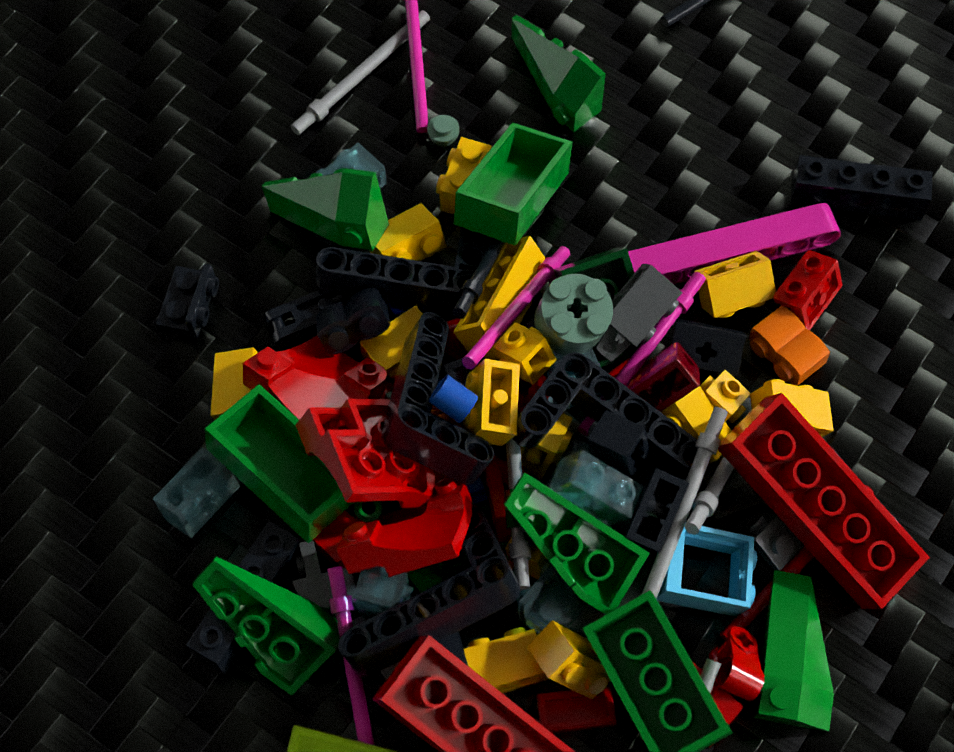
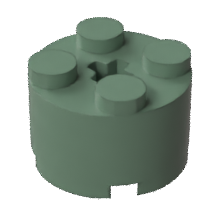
(569, 297)

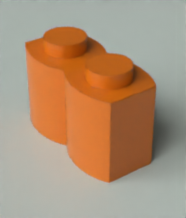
(788, 346)

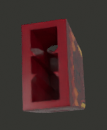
(668, 376)

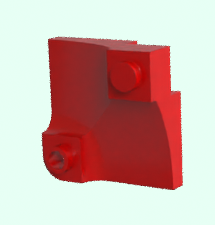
(312, 377)
(358, 459)
(411, 536)

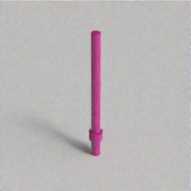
(417, 68)
(544, 274)
(662, 327)
(341, 606)

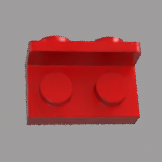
(810, 287)

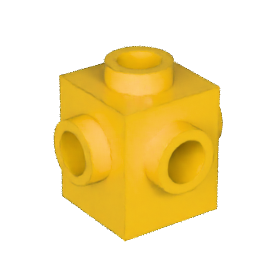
(525, 348)
(727, 394)

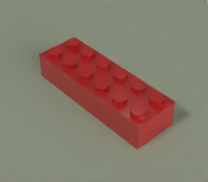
(823, 502)
(457, 707)

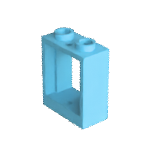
(742, 564)

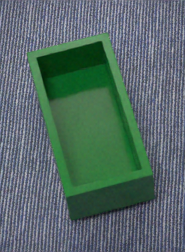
(512, 183)
(265, 452)

